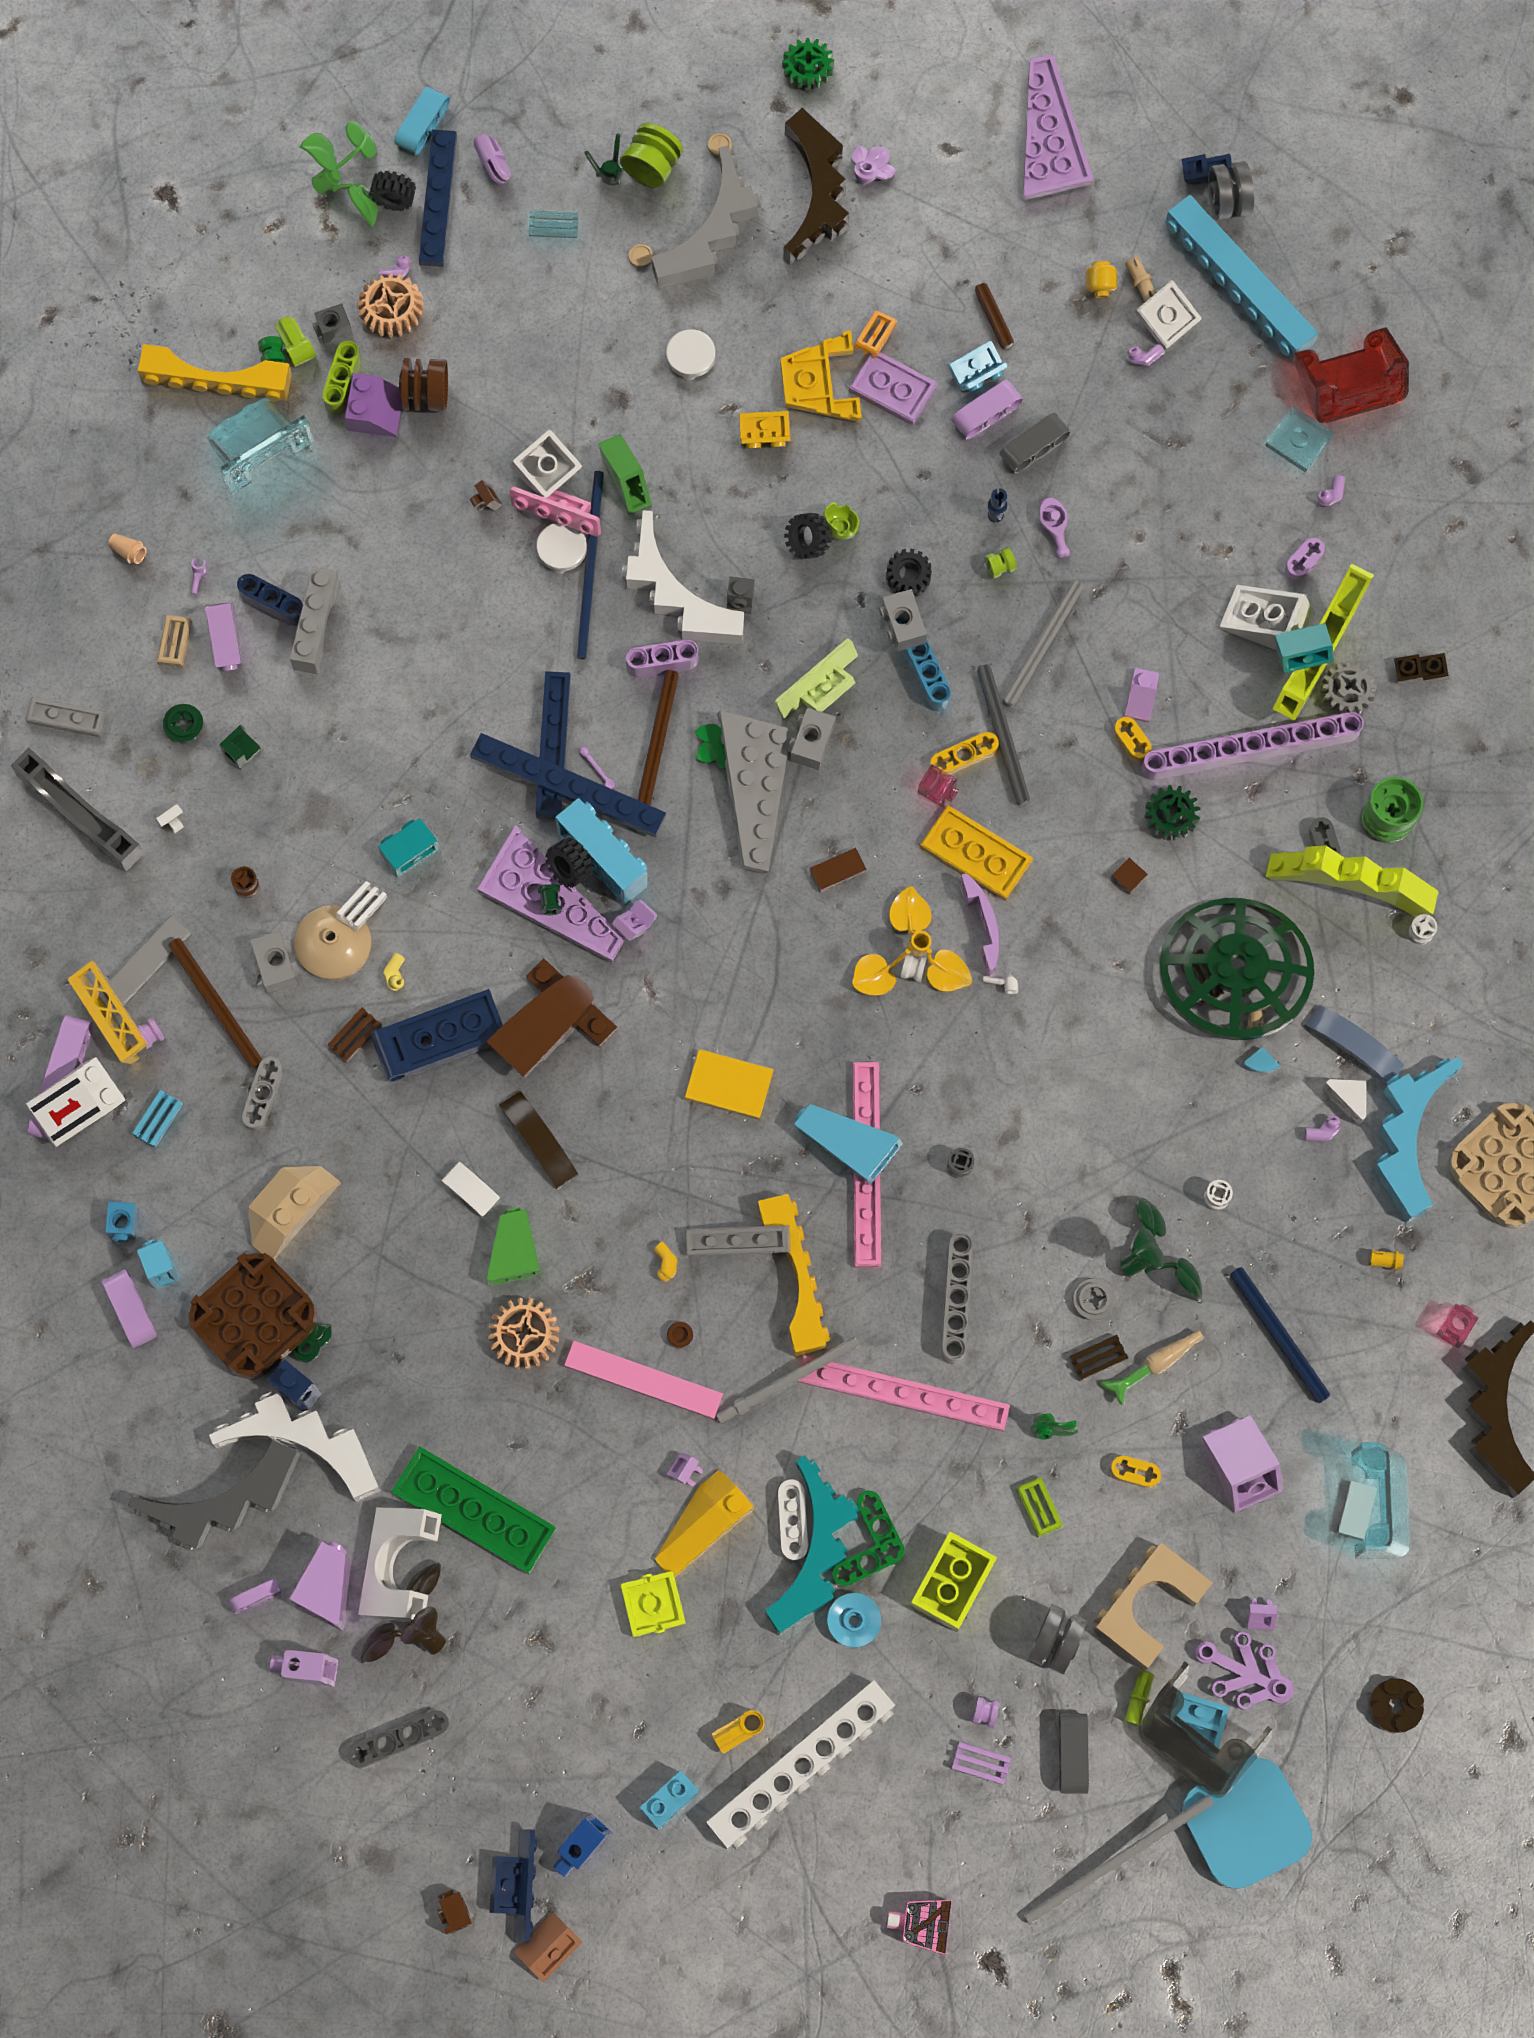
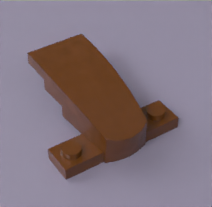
(550, 1020)

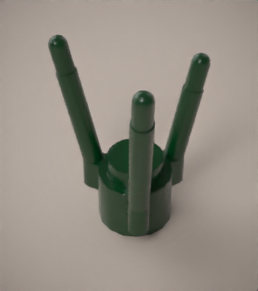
(610, 170)

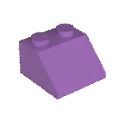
(373, 406)

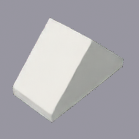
(1349, 1096)

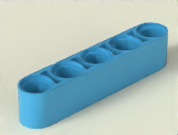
(923, 664)

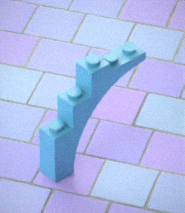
(1400, 1171)

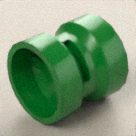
(271, 349)

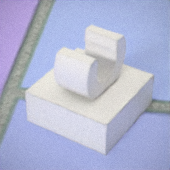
(170, 817)

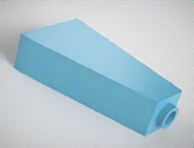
(852, 1143)

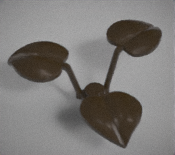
(420, 1629)

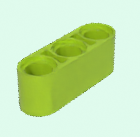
(341, 367)

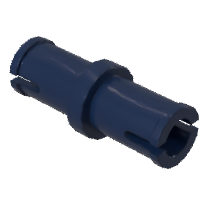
(997, 505)

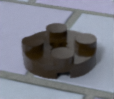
(1410, 1700)

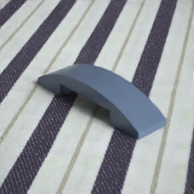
(1356, 1042)

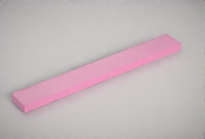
(866, 1196)
(908, 1394)

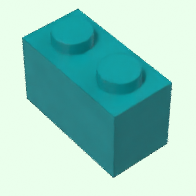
(1304, 648)
(408, 846)

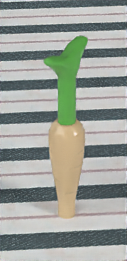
(1154, 1364)

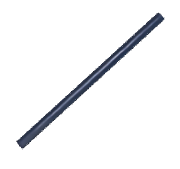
(589, 570)

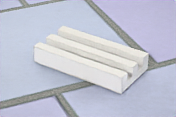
(372, 892)

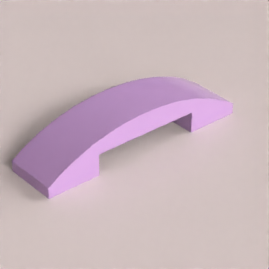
(974, 895)

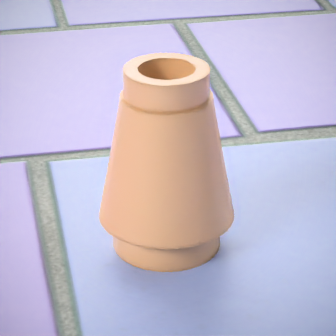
(128, 548)

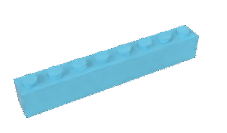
(1240, 277)

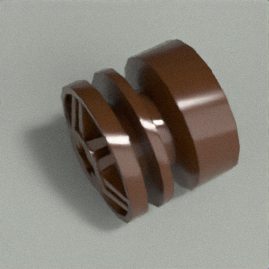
(424, 384)

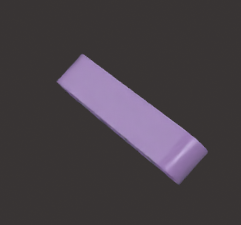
(66, 1057)

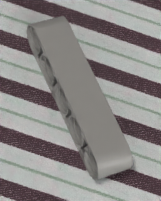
(961, 1286)

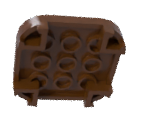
(253, 1316)

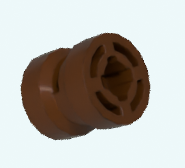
(244, 877)

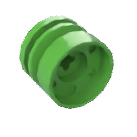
(1392, 809)

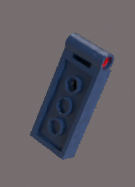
(453, 1033)

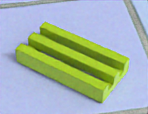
(1048, 1527)

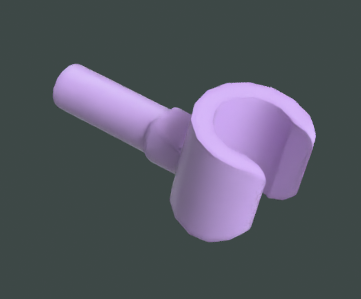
(198, 572)

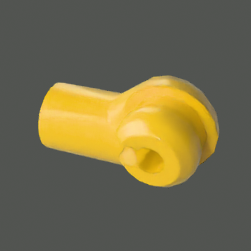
(668, 1263)

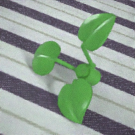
(323, 152)

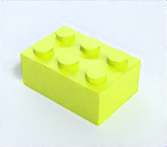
(953, 1581)

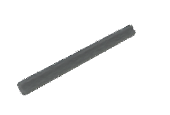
(1003, 734)

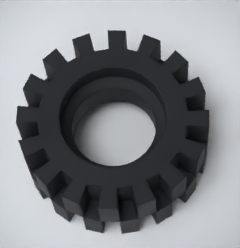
(392, 190)
(819, 536)
(912, 559)
(569, 862)

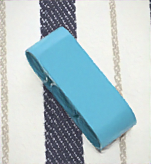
(421, 120)

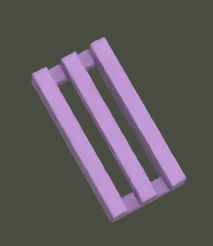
(959, 1756)

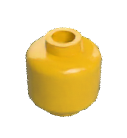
(1101, 279)

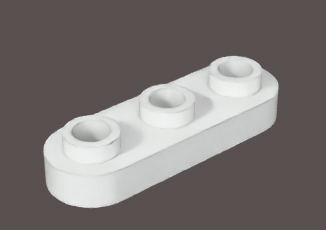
(797, 1508)

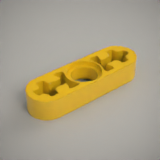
(983, 752)

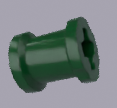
(549, 899)

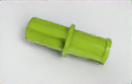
(1139, 1698)

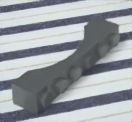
(76, 810)

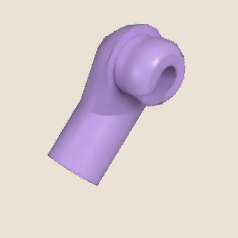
(402, 267)
(1325, 1132)

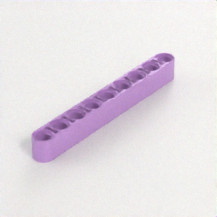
(1261, 738)

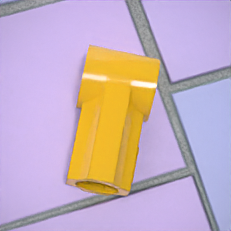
(736, 1732)

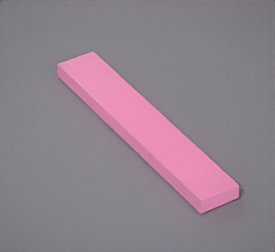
(643, 1380)

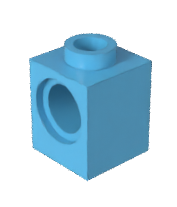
(121, 1210)

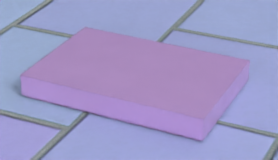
(893, 387)

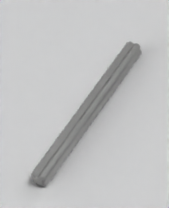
(1042, 643)

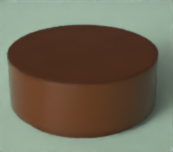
(680, 1335)

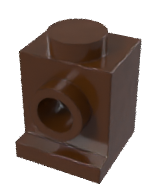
(453, 1911)

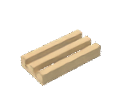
(184, 641)

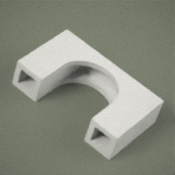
(390, 1533)

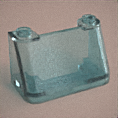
(1391, 1536)

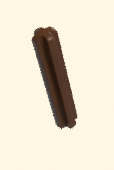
(994, 316)

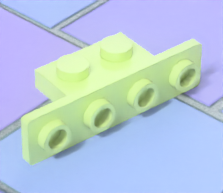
(822, 683)

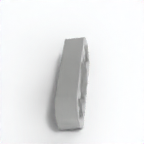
(250, 1109)

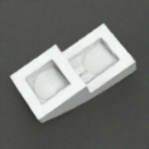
(470, 1189)

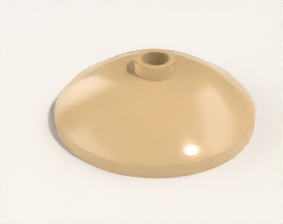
(331, 958)

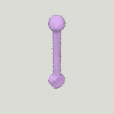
(585, 753)

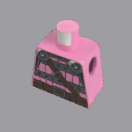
(923, 1924)

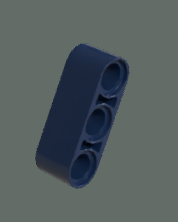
(265, 590)

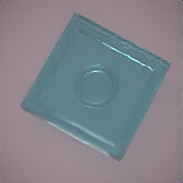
(1299, 439)

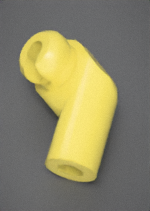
(392, 974)

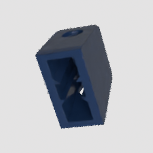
(294, 1386)

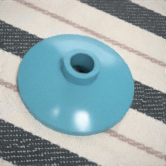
(861, 1607)

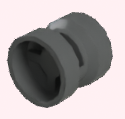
(958, 1167)

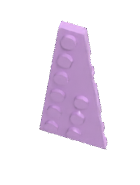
(1053, 144)
(515, 883)

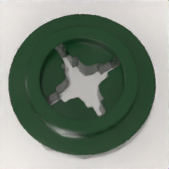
(174, 716)

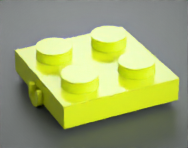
(653, 1604)

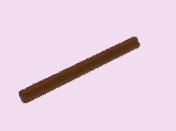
(658, 736)
(215, 1002)

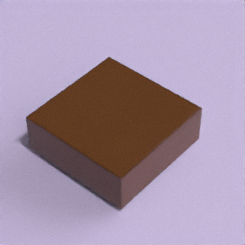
(1129, 875)

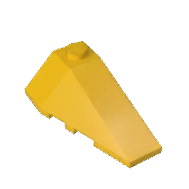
(706, 1519)

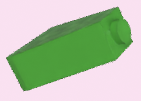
(625, 473)
(513, 1249)

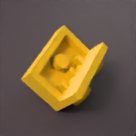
(764, 427)

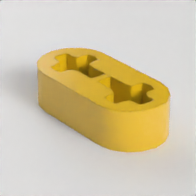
(1136, 735)
(1134, 1478)

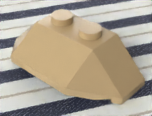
(287, 1206)

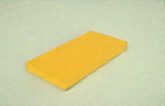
(977, 852)

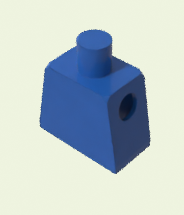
(589, 1837)

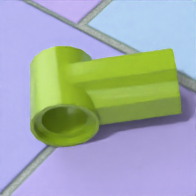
(296, 345)

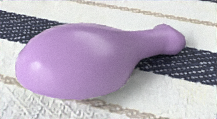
(1054, 520)

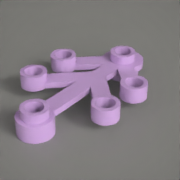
(1248, 1673)

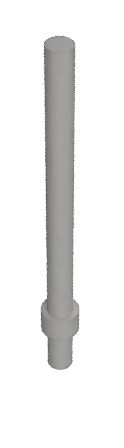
(742, 1404)

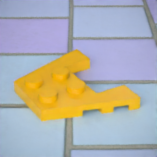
(808, 380)

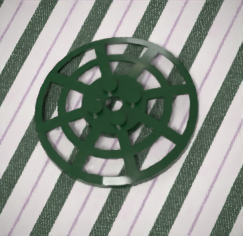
(1234, 979)

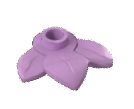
(871, 164)

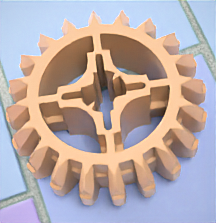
(406, 296)
(511, 1330)

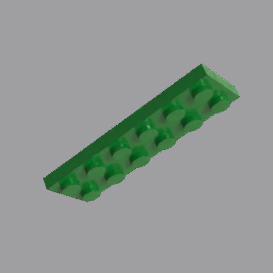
(474, 1510)

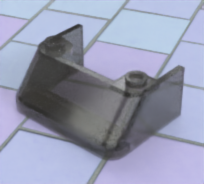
(1188, 1751)

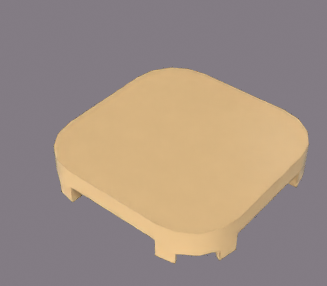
(1498, 1165)

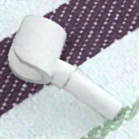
(1010, 983)

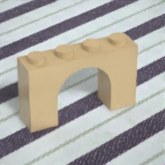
(1118, 1622)

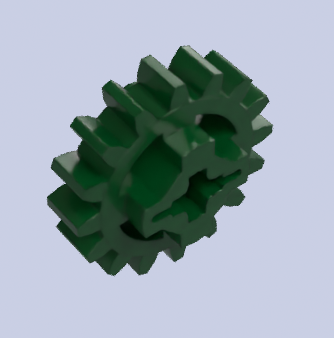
(1161, 809)

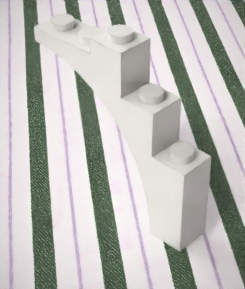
(696, 617)
(308, 1432)

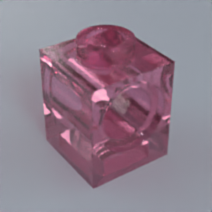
(938, 786)
(1449, 1332)

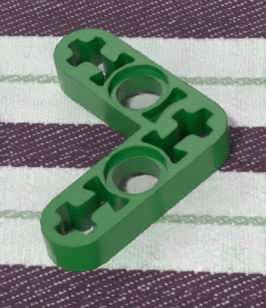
(881, 1543)

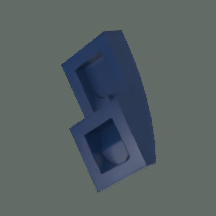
(1197, 167)

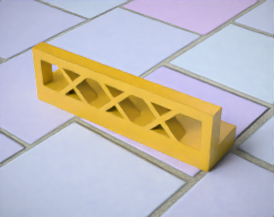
(103, 1015)

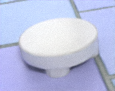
(690, 353)
(561, 547)

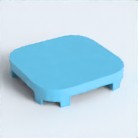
(1251, 1828)

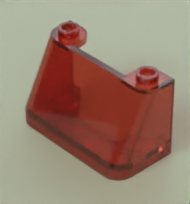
(1355, 380)

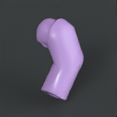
(1143, 358)
(1333, 495)

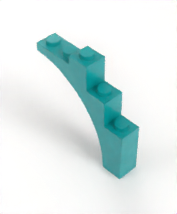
(830, 1516)

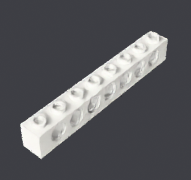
(870, 1696)

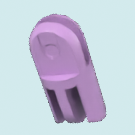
(492, 158)

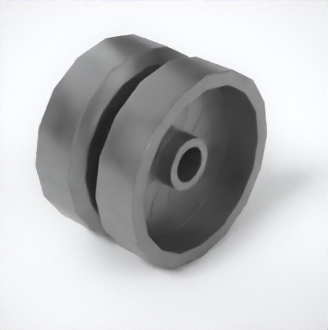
(1231, 190)
(1060, 1640)

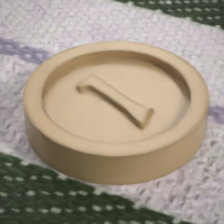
(718, 140)
(640, 255)

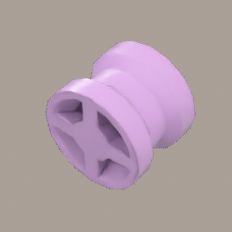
(151, 1032)
(985, 1712)

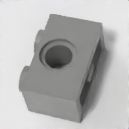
(903, 606)
(817, 724)
(267, 948)

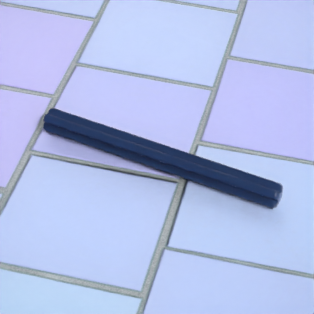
(1280, 1335)

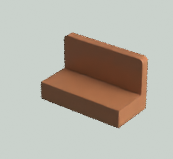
(548, 1947)

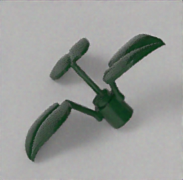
(1147, 1252)

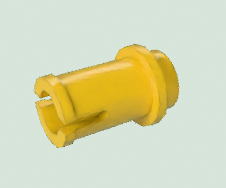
(1387, 1259)

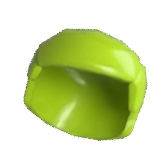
(842, 521)

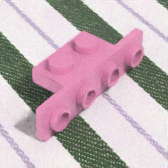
(559, 508)

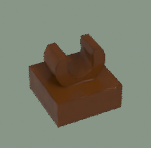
(485, 497)

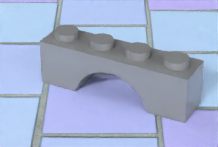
(309, 638)

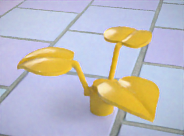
(913, 914)

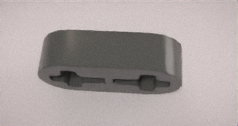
(1329, 835)

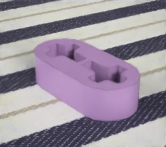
(1301, 555)
(255, 1596)

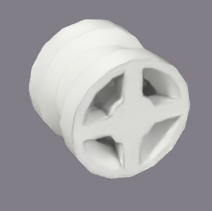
(1425, 924)
(913, 968)

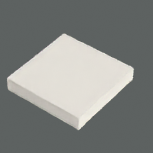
(1168, 315)

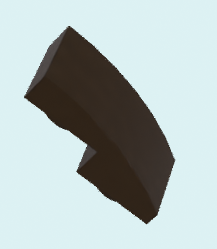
(1421, 669)

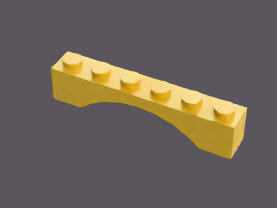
(263, 380)
(806, 1328)

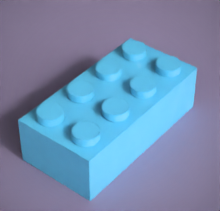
(609, 856)

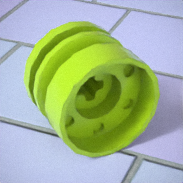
(651, 155)

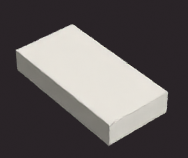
(1357, 1510)

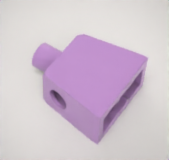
(306, 1667)

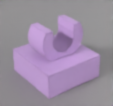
(683, 1468)
(1262, 1616)

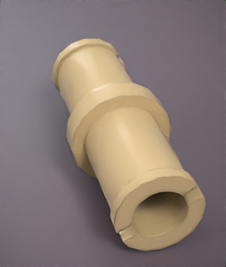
(1141, 278)

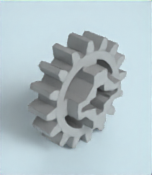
(1344, 678)

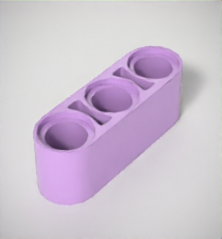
(987, 409)
(653, 667)
(129, 1308)

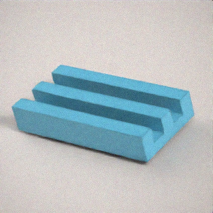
(148, 1115)

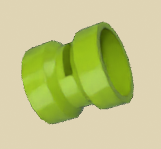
(1000, 563)

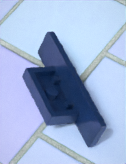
(513, 1883)

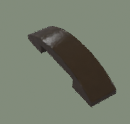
(539, 1139)

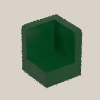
(239, 747)

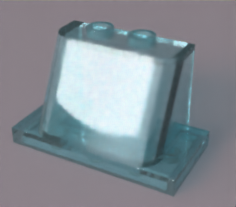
(254, 438)

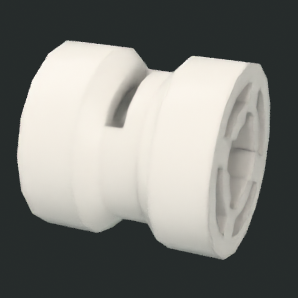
(1215, 1199)

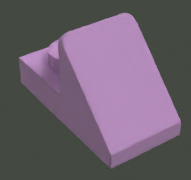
(1142, 695)

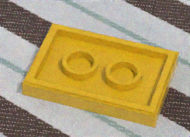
(729, 1084)

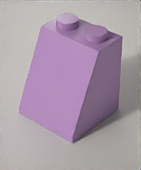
(1243, 1463)
(325, 1585)

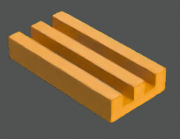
(868, 347)

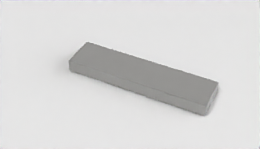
(147, 960)
(737, 1240)

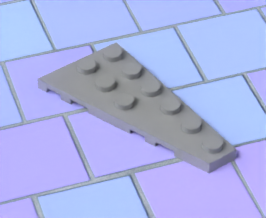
(755, 776)

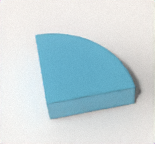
(1261, 1062)

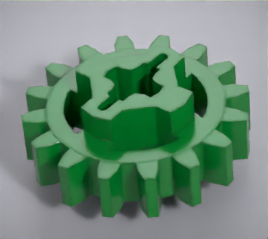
(808, 63)

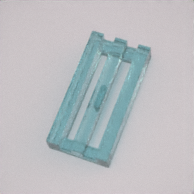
(553, 228)

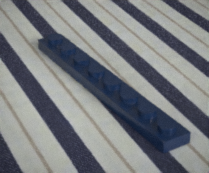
(567, 784)

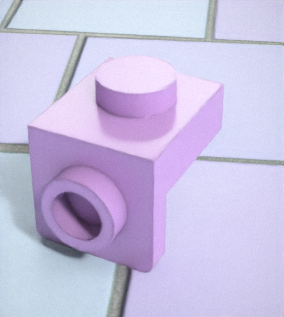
(635, 921)

